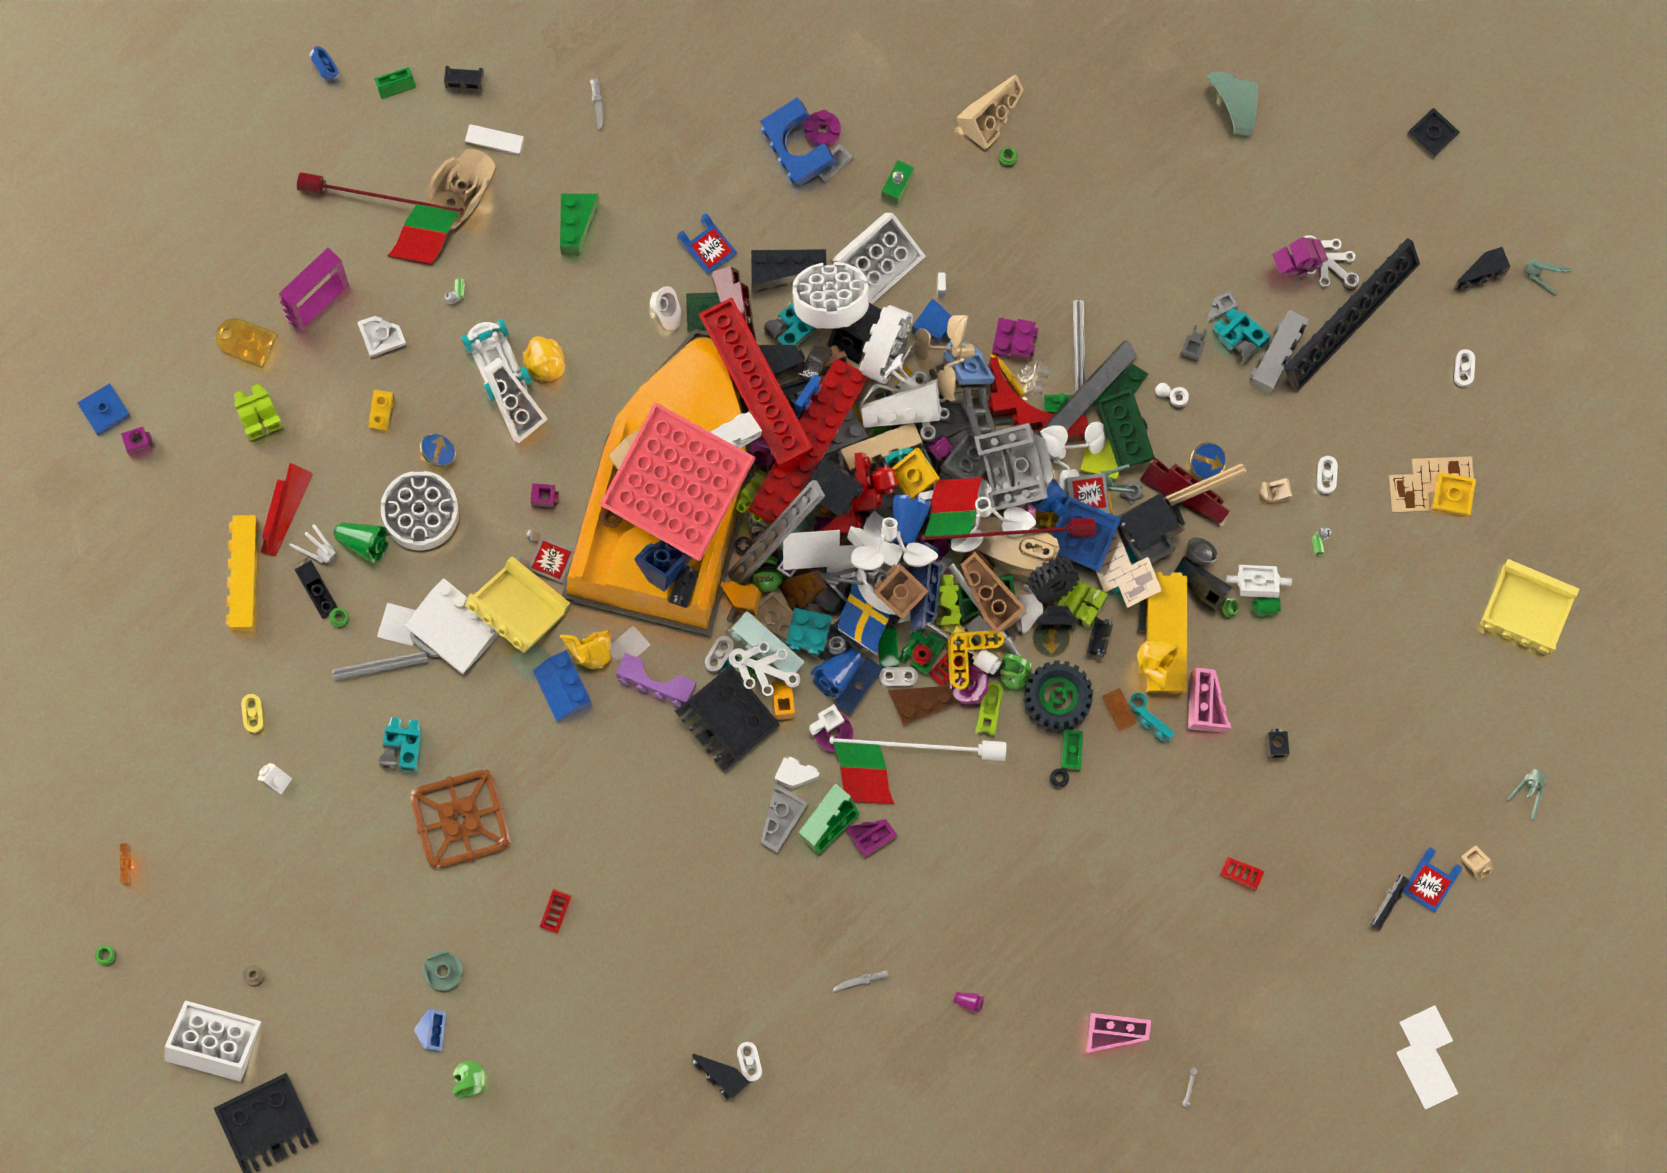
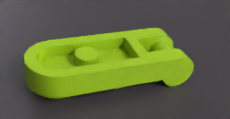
(990, 709)

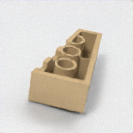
(881, 445)

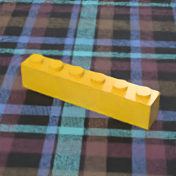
(243, 573)

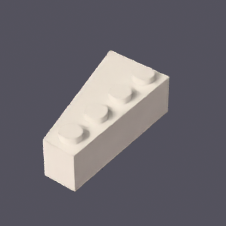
(514, 402)
(904, 407)
(739, 431)

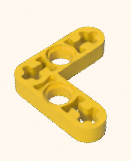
(966, 645)

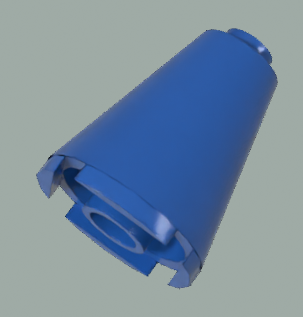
(910, 517)
(837, 672)

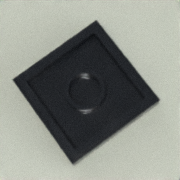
(1433, 132)

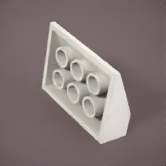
(882, 254)
(451, 627)
(212, 1041)

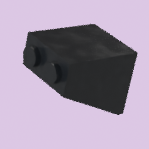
(854, 337)
(783, 360)
(837, 485)
(1152, 522)

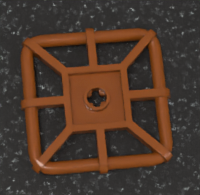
(448, 813)

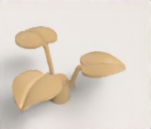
(960, 350)

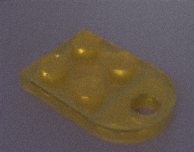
(247, 341)

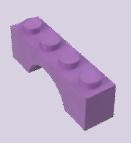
(676, 690)

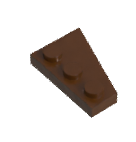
(802, 589)
(919, 703)

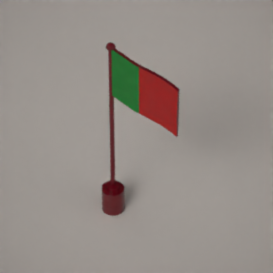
(422, 231)
(955, 511)

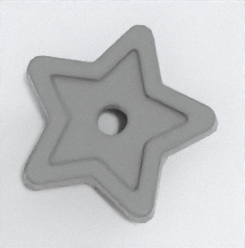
(1137, 494)

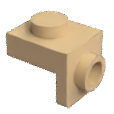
(1276, 491)

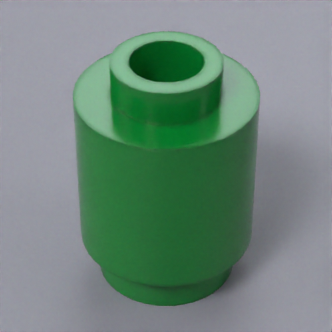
(1266, 606)

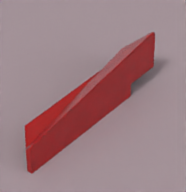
(283, 507)

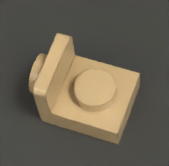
(1477, 862)

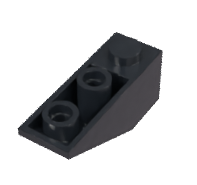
(1489, 265)
(1203, 583)
(315, 587)
(724, 1076)

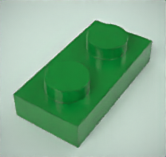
(1072, 749)

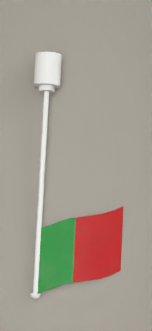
(866, 772)

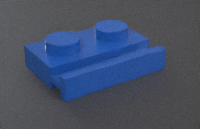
(805, 398)

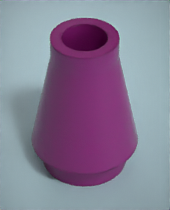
(970, 1001)

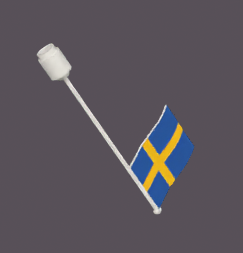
(866, 626)

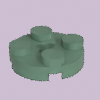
(453, 975)

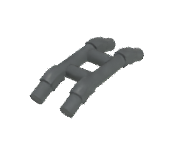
(982, 411)

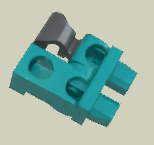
(1241, 328)
(797, 331)
(403, 739)

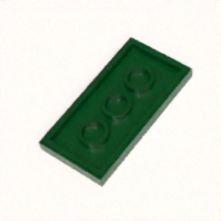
(1125, 429)

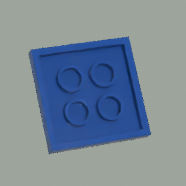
(1086, 550)

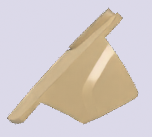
(461, 182)
(1011, 553)

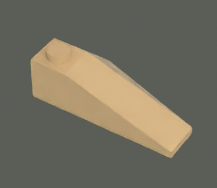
(986, 115)

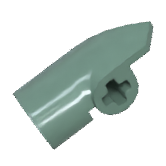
(1240, 99)

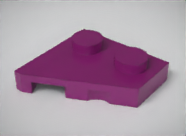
(871, 835)

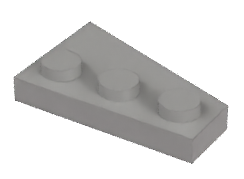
(782, 817)

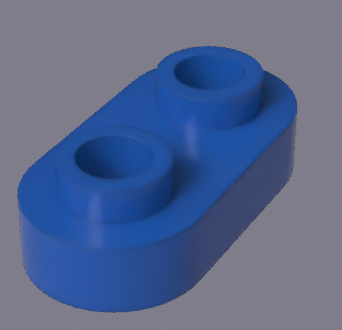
(324, 63)

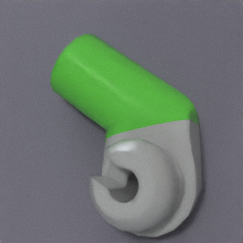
(457, 294)
(1319, 538)

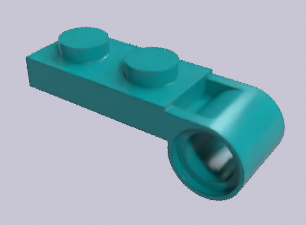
(1148, 720)

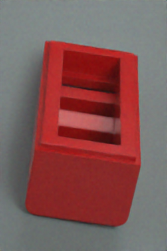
(932, 673)
(1239, 879)
(549, 908)

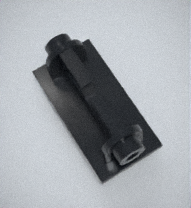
(684, 587)
(1098, 644)

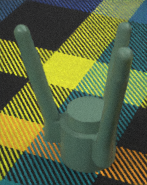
(1536, 267)
(1116, 487)
(1536, 781)

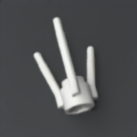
(325, 552)

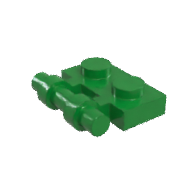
(932, 641)

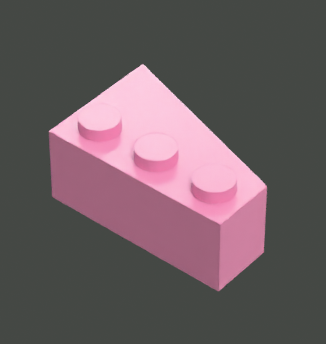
(1205, 702)
(1115, 1031)

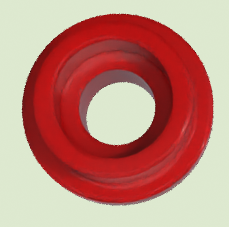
(919, 660)

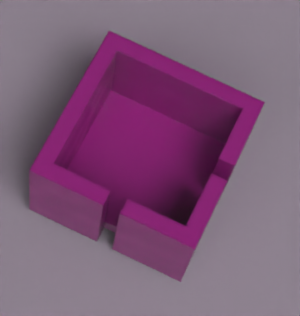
(1306, 255)

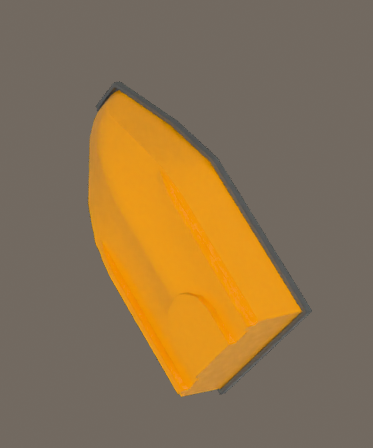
(603, 562)

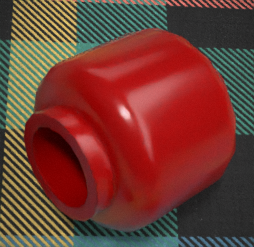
(884, 480)

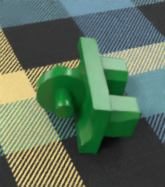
(1053, 403)

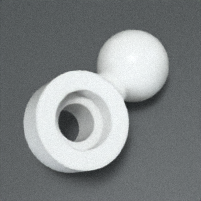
(1163, 390)

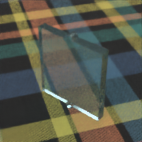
(528, 661)

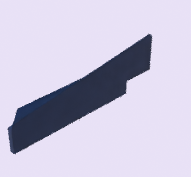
(929, 576)

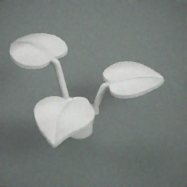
(905, 383)
(1057, 436)
(1014, 519)
(886, 528)

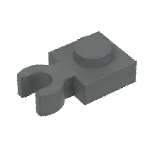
(1194, 345)

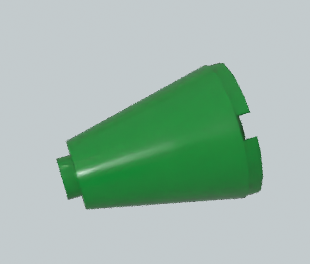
(363, 539)

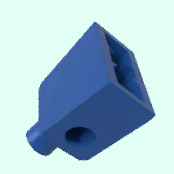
(934, 320)
(1055, 499)

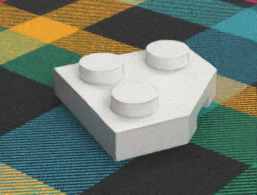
(380, 335)

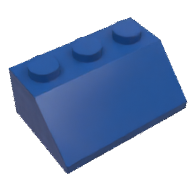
(562, 686)

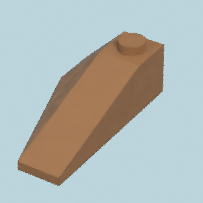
(994, 599)

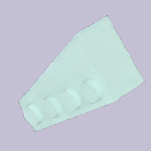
(751, 632)

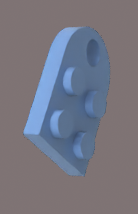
(971, 370)

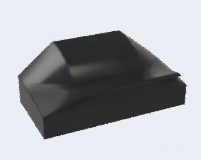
(1057, 618)

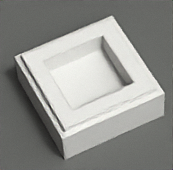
(941, 284)

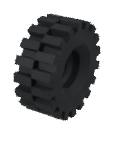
(1053, 580)

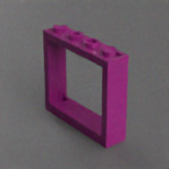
(308, 279)

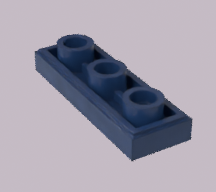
(865, 677)

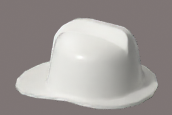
(667, 308)

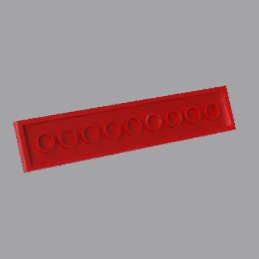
(756, 382)
(820, 424)

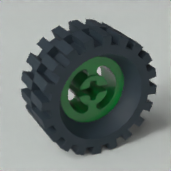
(1072, 683)

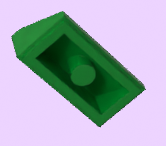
(395, 83)
(888, 648)

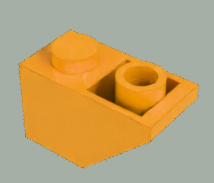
(743, 597)
(783, 701)

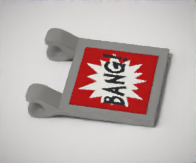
(1090, 490)
(550, 557)

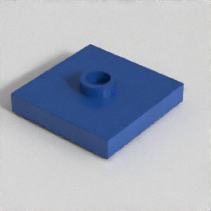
(103, 409)

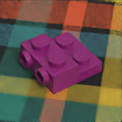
(1015, 339)

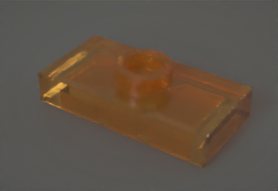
(1119, 709)
(126, 864)

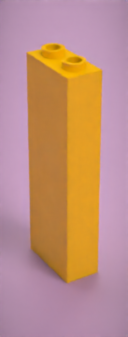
(1168, 622)

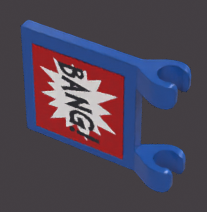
(709, 247)
(1429, 884)

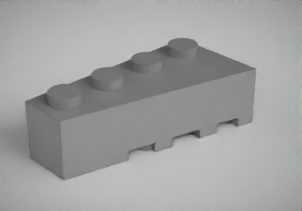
(1279, 351)

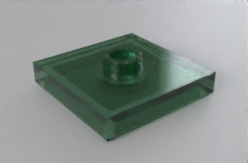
(696, 304)

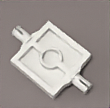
(1258, 581)

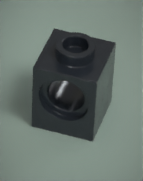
(1277, 752)

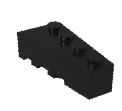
(781, 266)

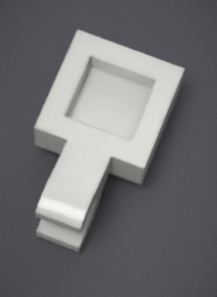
(828, 718)

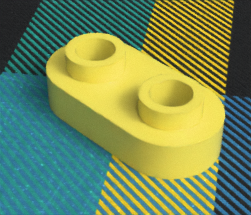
(252, 714)

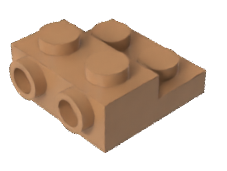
(899, 590)

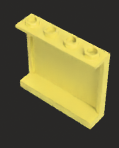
(518, 605)
(1529, 607)

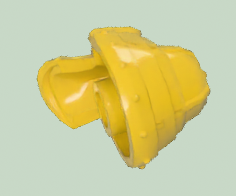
(544, 359)
(592, 650)
(1156, 658)

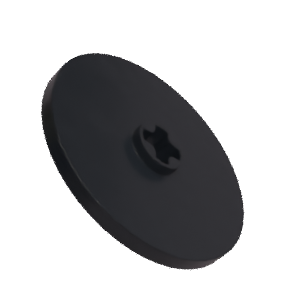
(829, 597)

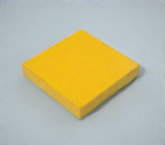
(915, 474)
(1454, 494)

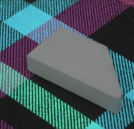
(1222, 305)

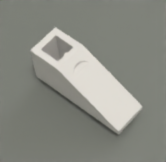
(891, 552)

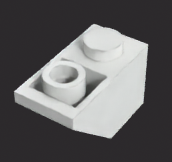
(1033, 611)
(794, 775)

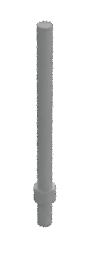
(1008, 642)

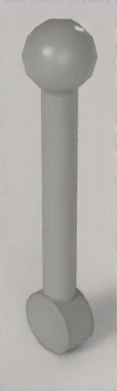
(1193, 1071)

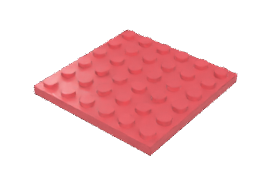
(677, 481)

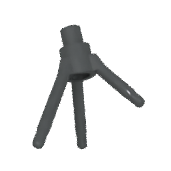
(833, 579)

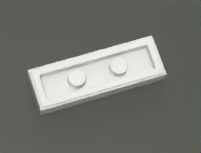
(494, 139)

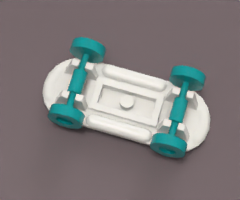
(489, 342)

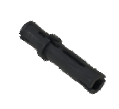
(1394, 894)

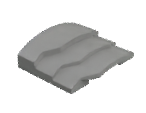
(1015, 465)

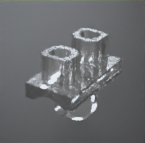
(1039, 370)

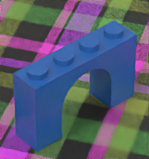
(778, 126)

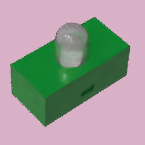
(897, 181)

